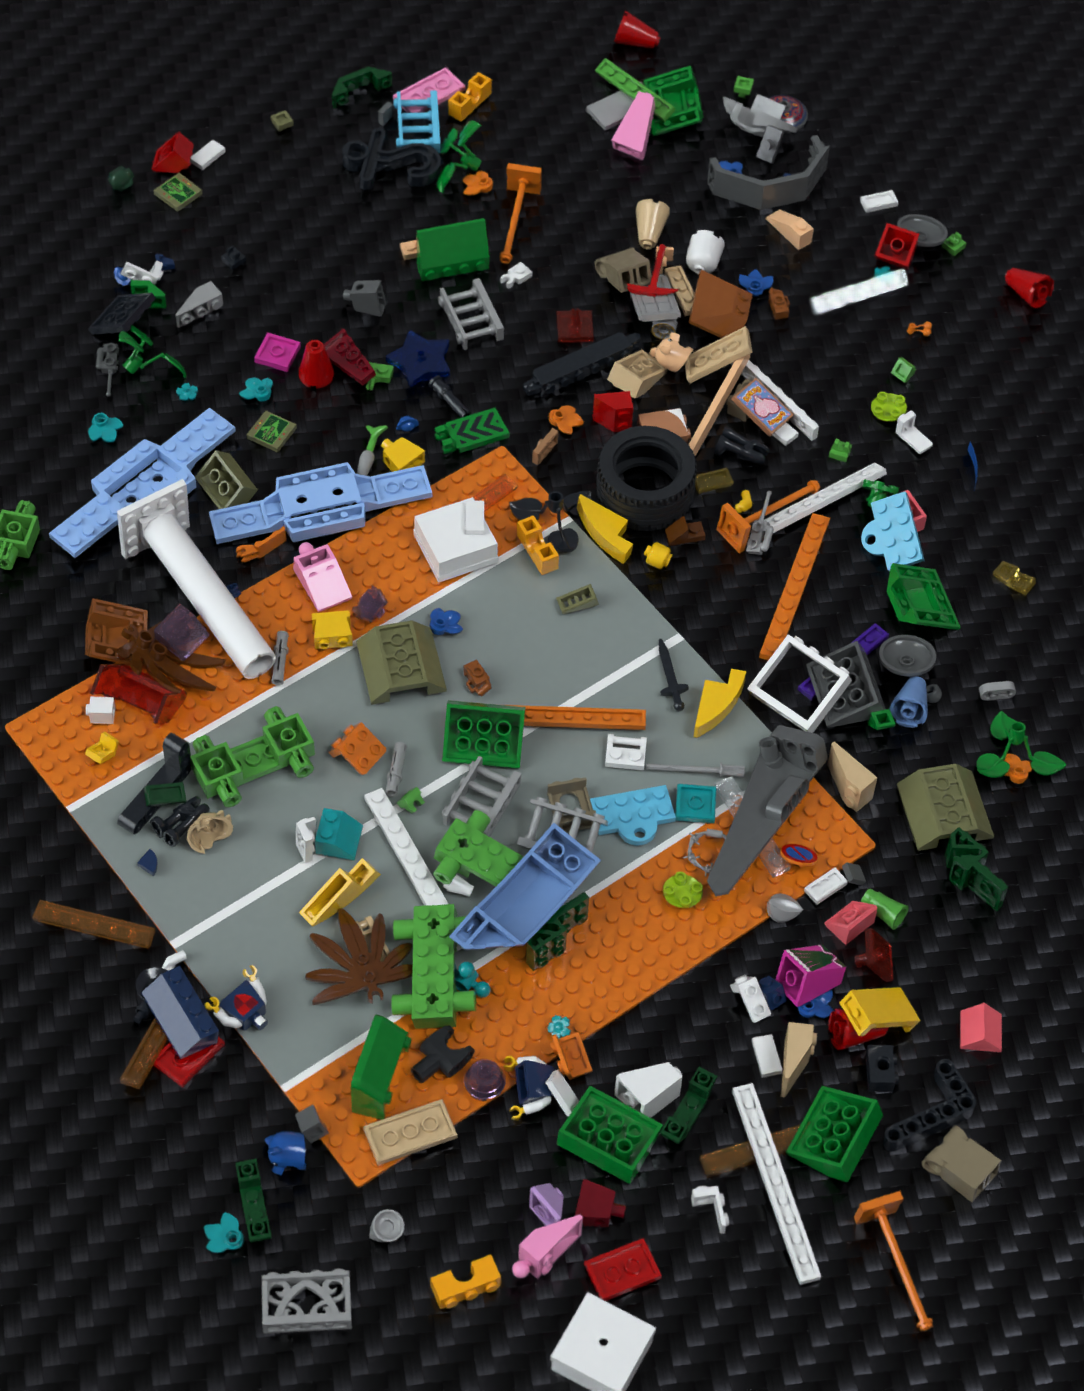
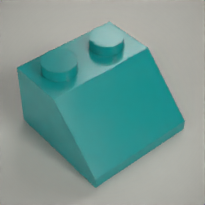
(338, 835)

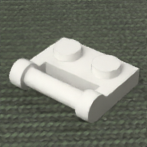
(625, 757)

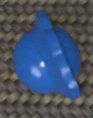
(120, 278)
(407, 423)

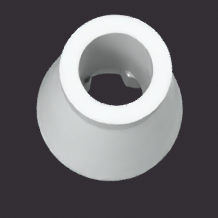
(459, 886)

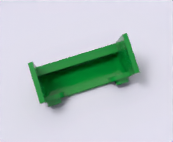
(377, 1066)

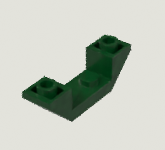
(379, 78)
(698, 1092)
(253, 1200)

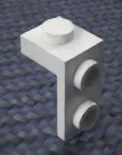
(137, 273)
(910, 434)
(752, 997)
(708, 1195)

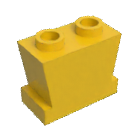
(332, 629)

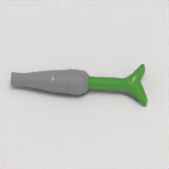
(367, 456)

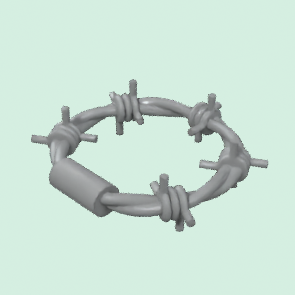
(693, 839)

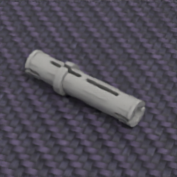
(280, 651)
(395, 775)

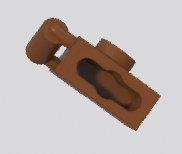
(778, 303)
(477, 678)

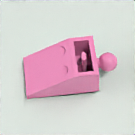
(321, 576)
(545, 1246)

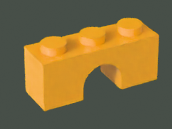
(462, 104)
(542, 554)
(451, 1291)

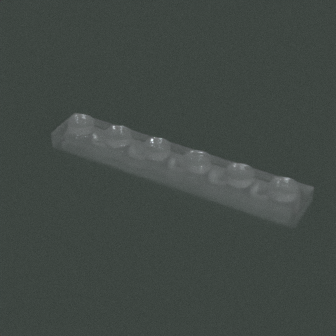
(858, 291)
(770, 855)

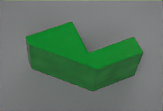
(146, 286)
(881, 719)

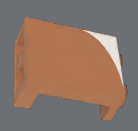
(667, 419)

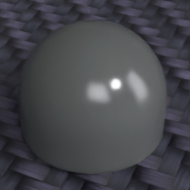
(934, 696)

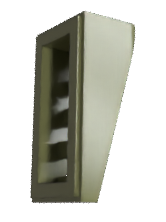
(579, 605)

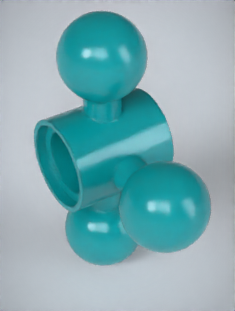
(466, 978)

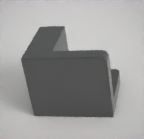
(311, 1124)

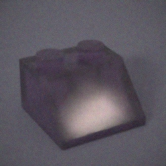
(181, 632)

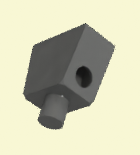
(367, 297)

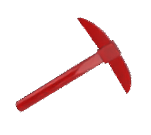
(652, 289)

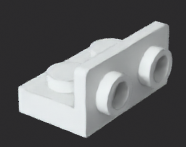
(305, 837)

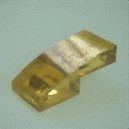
(1010, 576)

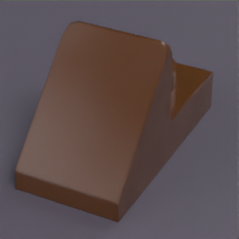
(683, 532)

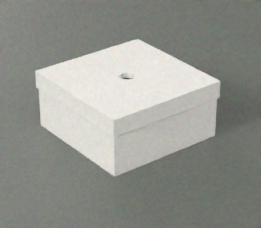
(448, 547)
(602, 1346)

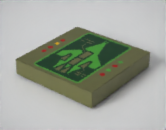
(178, 192)
(271, 431)

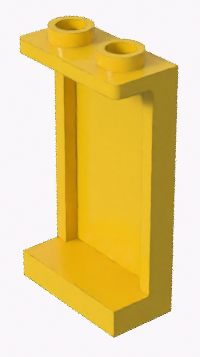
(879, 1009)

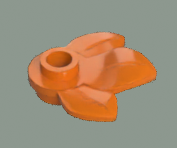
(477, 183)
(565, 419)
(1018, 769)

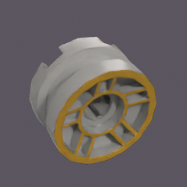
(663, 328)

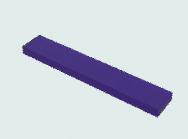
(868, 640)

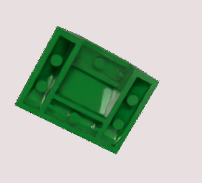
(680, 91)
(920, 597)

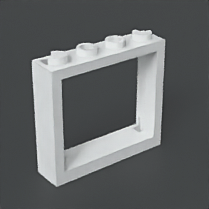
(825, 705)

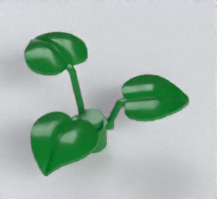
(469, 159)
(135, 360)
(1006, 727)

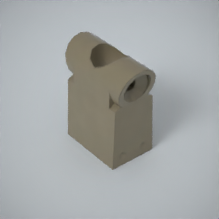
(624, 268)
(962, 1163)

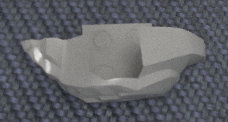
(761, 114)

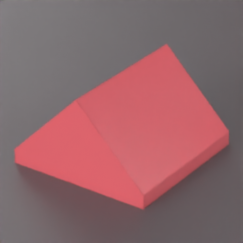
(852, 920)
(981, 1028)

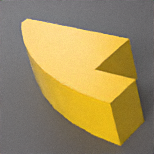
(605, 528)
(718, 701)
(339, 892)

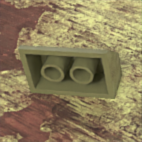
(225, 481)

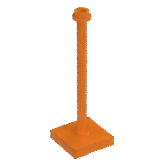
(520, 179)
(737, 529)
(879, 1209)

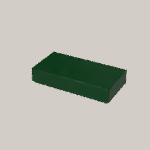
(165, 794)

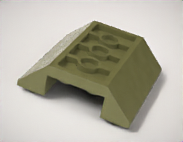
(400, 659)
(940, 802)

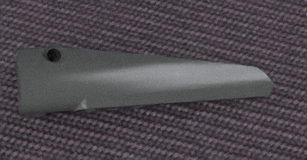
(775, 789)

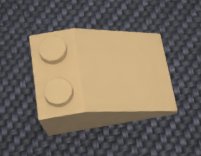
(636, 373)
(852, 779)
(797, 1049)

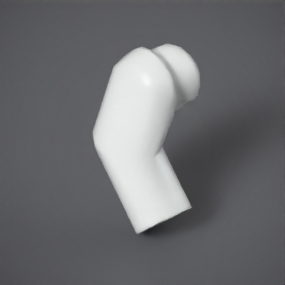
(173, 959)

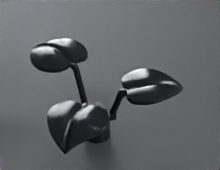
(562, 540)

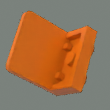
(358, 748)
(572, 1055)

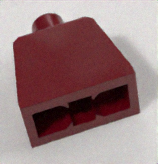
(597, 1205)

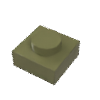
(282, 120)

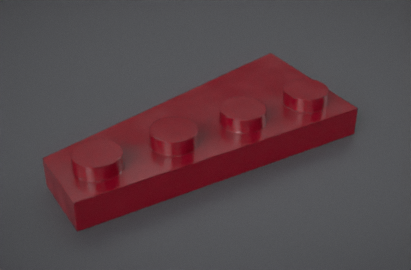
(348, 357)

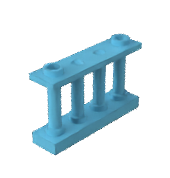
(432, 116)

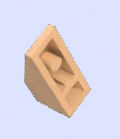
(792, 227)

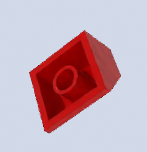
(173, 155)
(897, 246)
(613, 410)

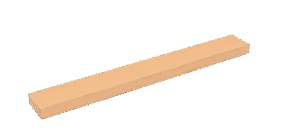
(717, 403)

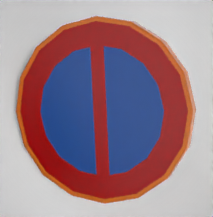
(799, 854)

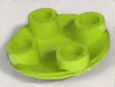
(888, 406)
(682, 890)

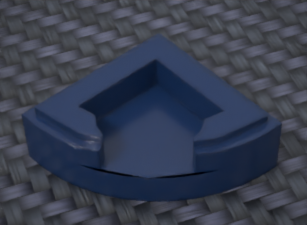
(167, 263)
(148, 862)

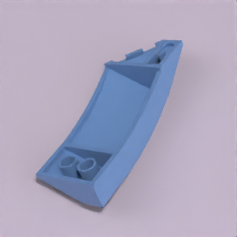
(528, 893)

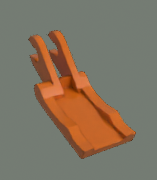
(262, 547)

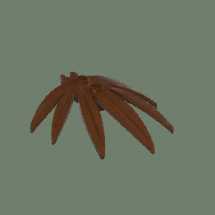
(159, 658)
(364, 968)

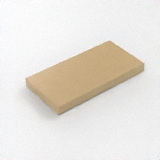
(718, 354)
(410, 1132)

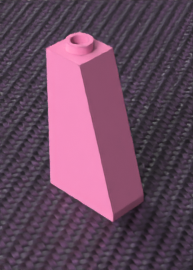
(635, 127)

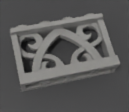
(306, 1322)

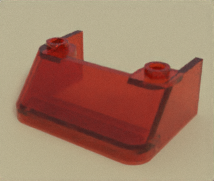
(138, 690)

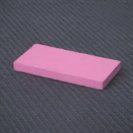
(442, 81)

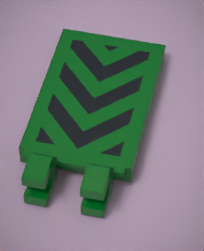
(472, 431)

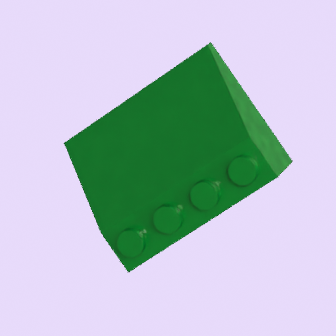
(452, 249)
(483, 731)
(836, 1132)
(609, 1134)

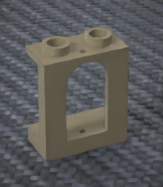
(577, 787)

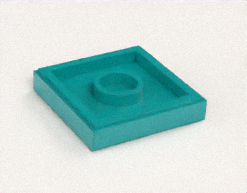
(695, 803)

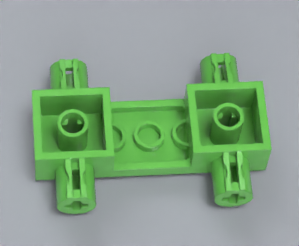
(17, 533)
(282, 744)
(470, 851)
(433, 986)

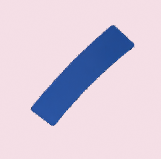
(974, 460)

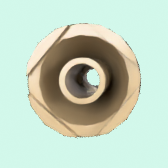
(650, 221)

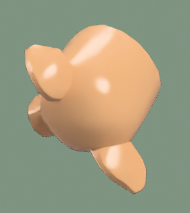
(670, 353)

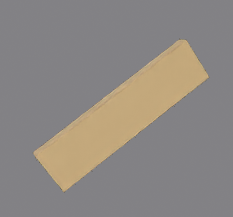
(679, 281)

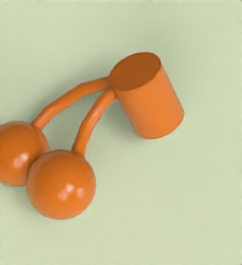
(926, 331)

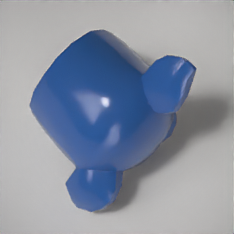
(285, 1150)

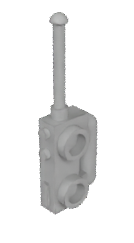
(759, 528)

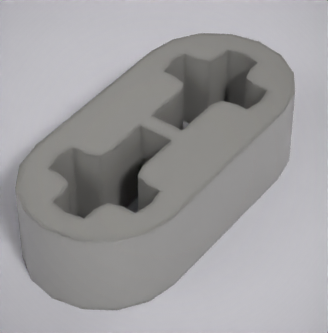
(997, 690)

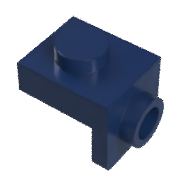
(772, 991)

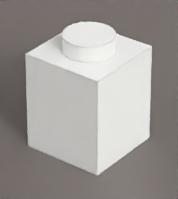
(101, 710)

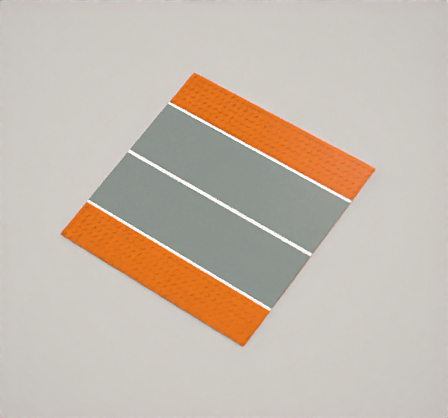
(247, 890)

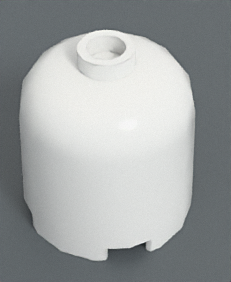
(704, 251)

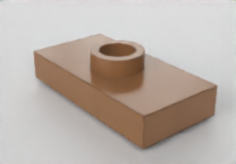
(545, 446)

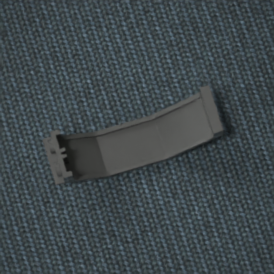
(771, 192)

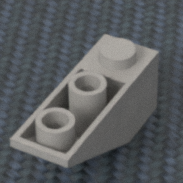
(201, 301)

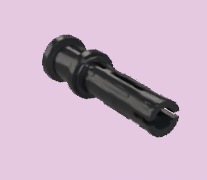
(445, 392)

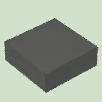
(385, 113)
(854, 873)

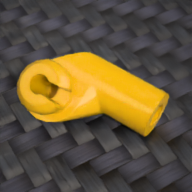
(746, 502)

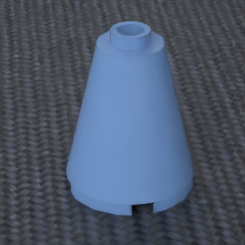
(910, 704)

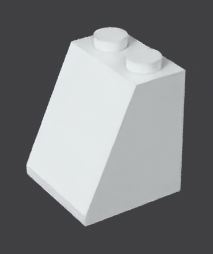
(649, 1087)

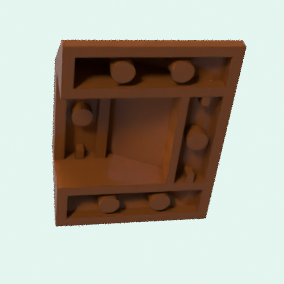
(719, 305)
(105, 627)

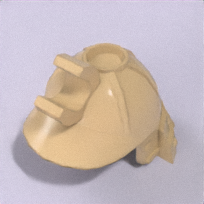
(208, 829)

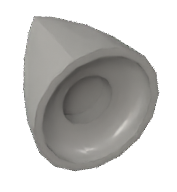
(783, 908)
(386, 1226)

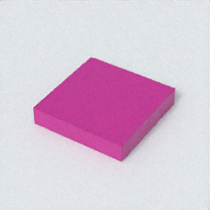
(277, 352)

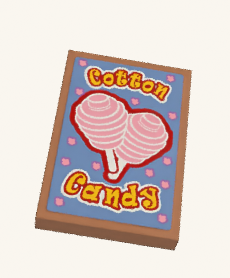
(762, 407)

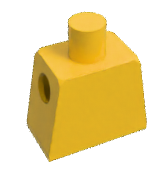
(402, 454)

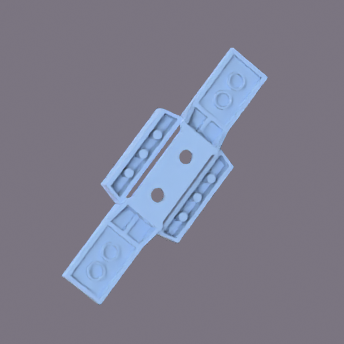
(173, 463)
(318, 488)

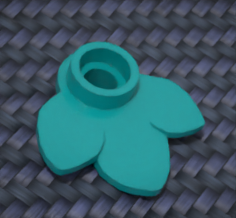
(257, 389)
(104, 428)
(222, 1233)

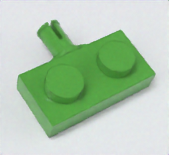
(383, 374)

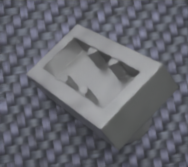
(770, 143)

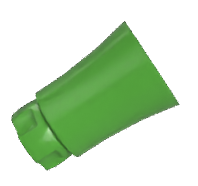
(888, 909)

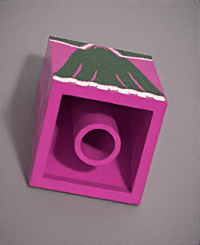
(809, 973)

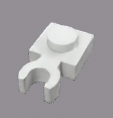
(518, 273)

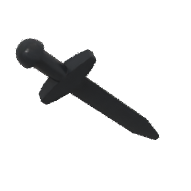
(674, 688)

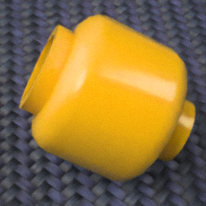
(658, 555)

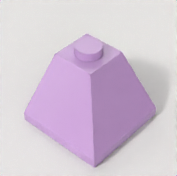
(546, 1203)

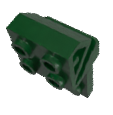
(968, 869)
(551, 938)

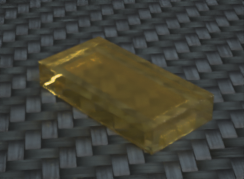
(713, 480)

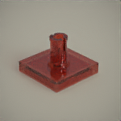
(575, 326)
(877, 955)

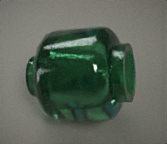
(120, 178)

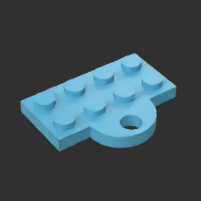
(894, 532)
(635, 813)

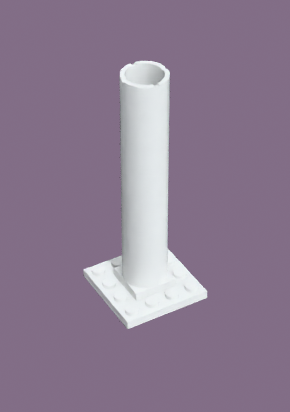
(161, 524)

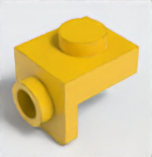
(104, 749)

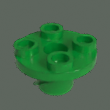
(878, 490)

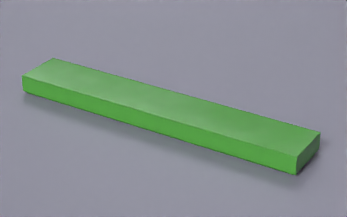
(631, 87)

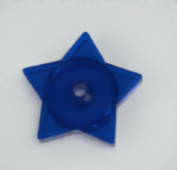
(420, 358)

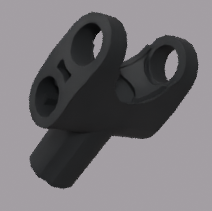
(440, 1056)

